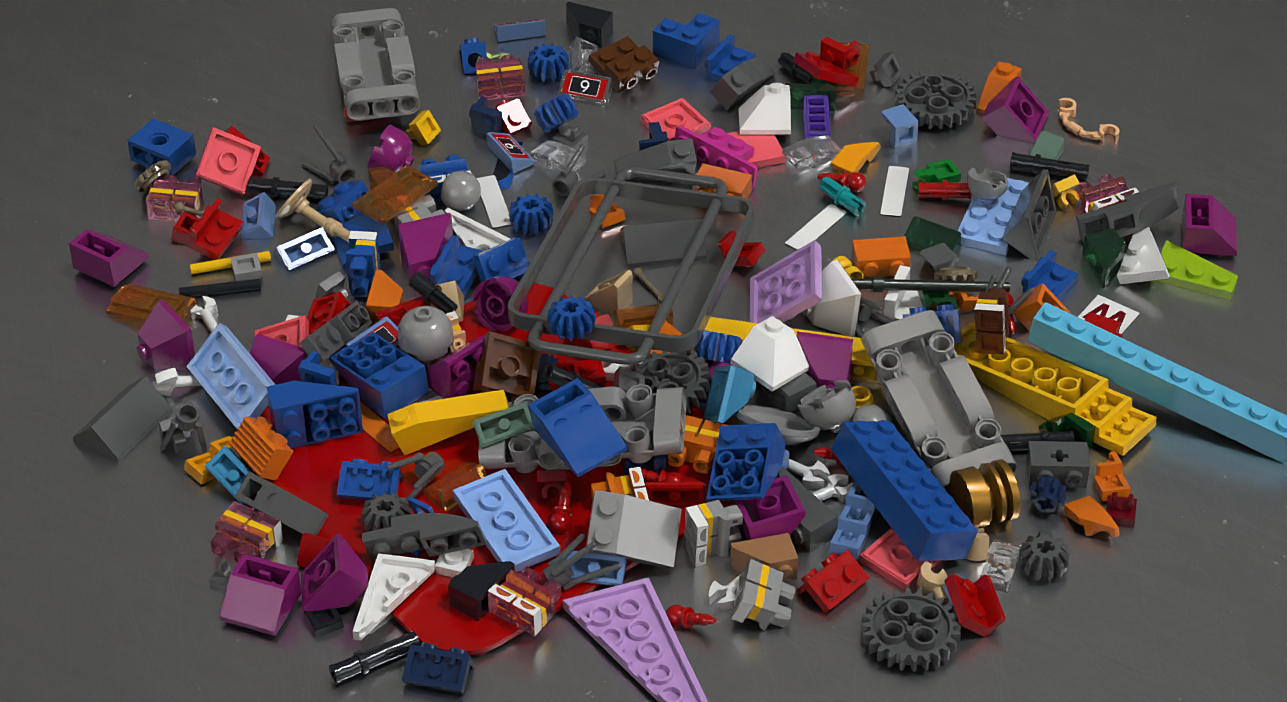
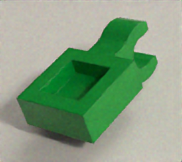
(937, 172)

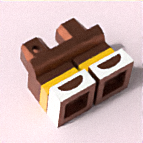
(992, 321)

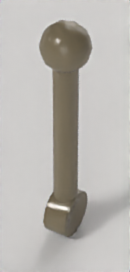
(180, 207)
(638, 273)

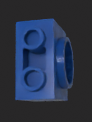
(159, 143)

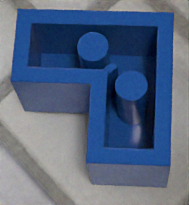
(687, 43)

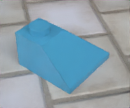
(728, 392)

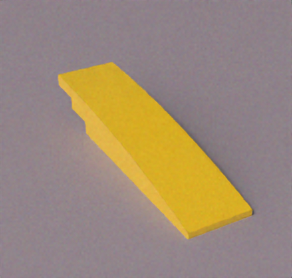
(1056, 389)

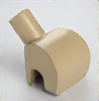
(979, 547)
(932, 582)

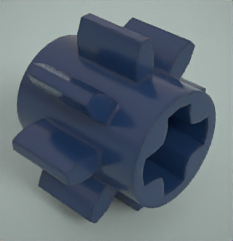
(1048, 494)

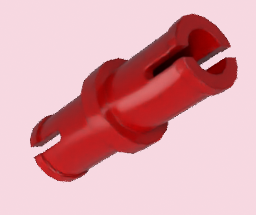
(944, 190)

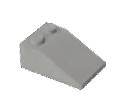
(634, 529)

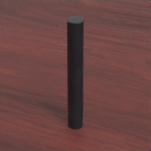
(220, 288)

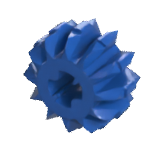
(548, 62)
(556, 112)
(531, 214)
(571, 318)
(717, 346)

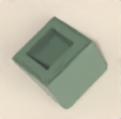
(1048, 146)

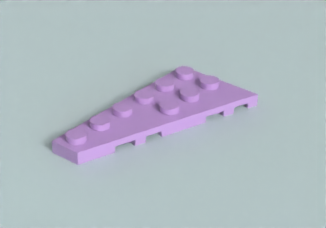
(639, 637)

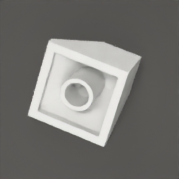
(766, 111)
(839, 302)
(771, 354)

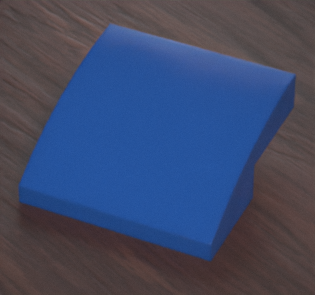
(364, 224)

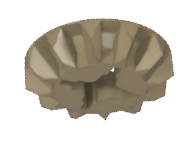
(155, 172)
(957, 273)

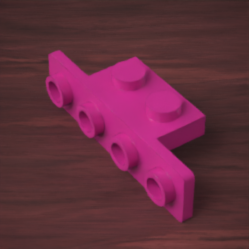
(721, 150)

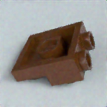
(625, 63)
(507, 366)

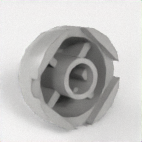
(425, 333)
(829, 406)

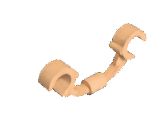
(1067, 109)

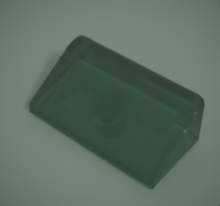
(925, 234)

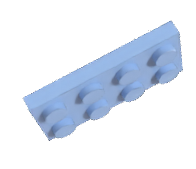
(987, 220)
(231, 376)
(507, 520)

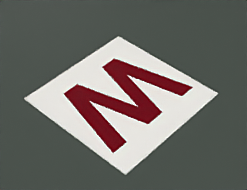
(1112, 310)

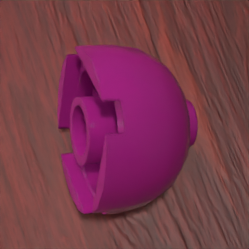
(393, 150)
(492, 302)

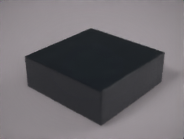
(323, 621)

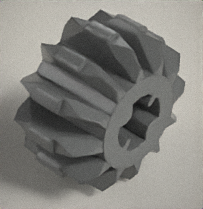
(379, 510)
(1044, 557)

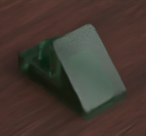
(817, 87)

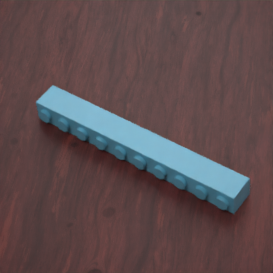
(1161, 381)

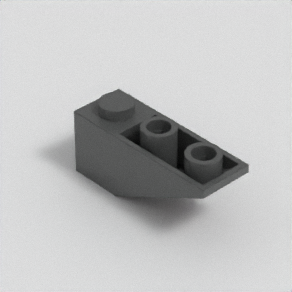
(281, 505)

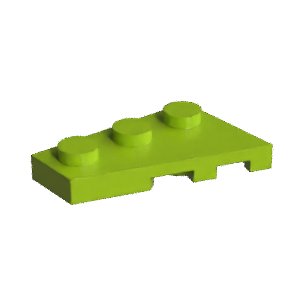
(1196, 273)

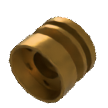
(986, 493)

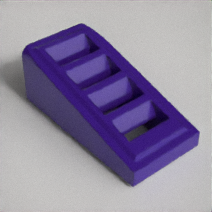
(816, 116)

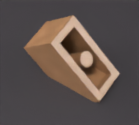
(771, 551)

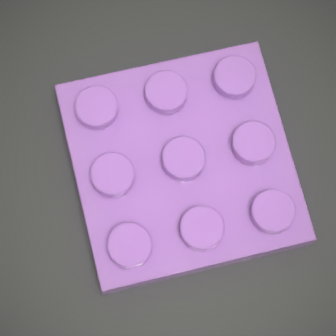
(787, 285)

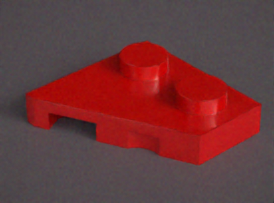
(823, 69)

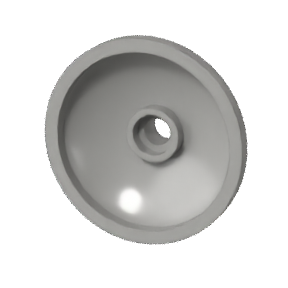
(792, 426)

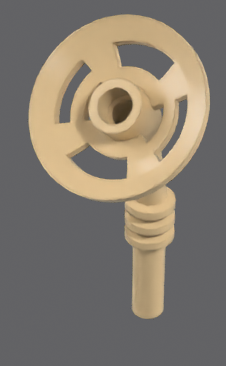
(298, 203)

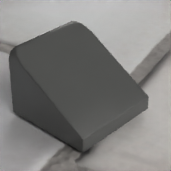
(939, 257)

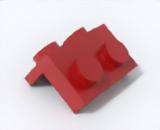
(835, 581)

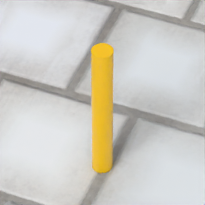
(224, 263)

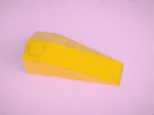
(439, 419)

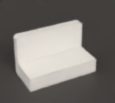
(899, 301)

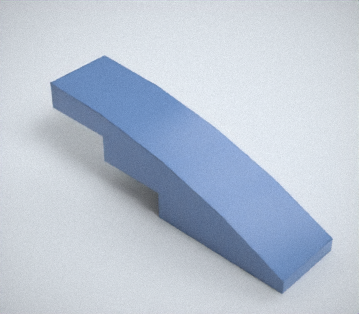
(853, 523)

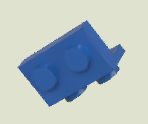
(340, 202)

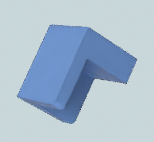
(903, 125)

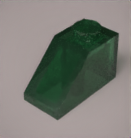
(1104, 254)

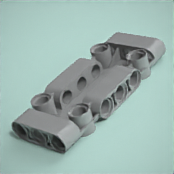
(374, 64)
(935, 396)
(644, 420)

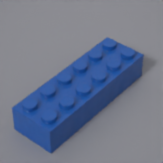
(904, 490)

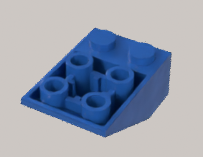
(382, 374)
(313, 411)
(576, 427)
(745, 461)

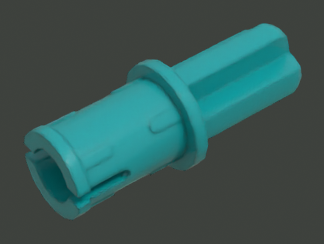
(842, 195)

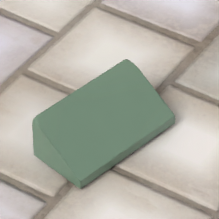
(503, 424)

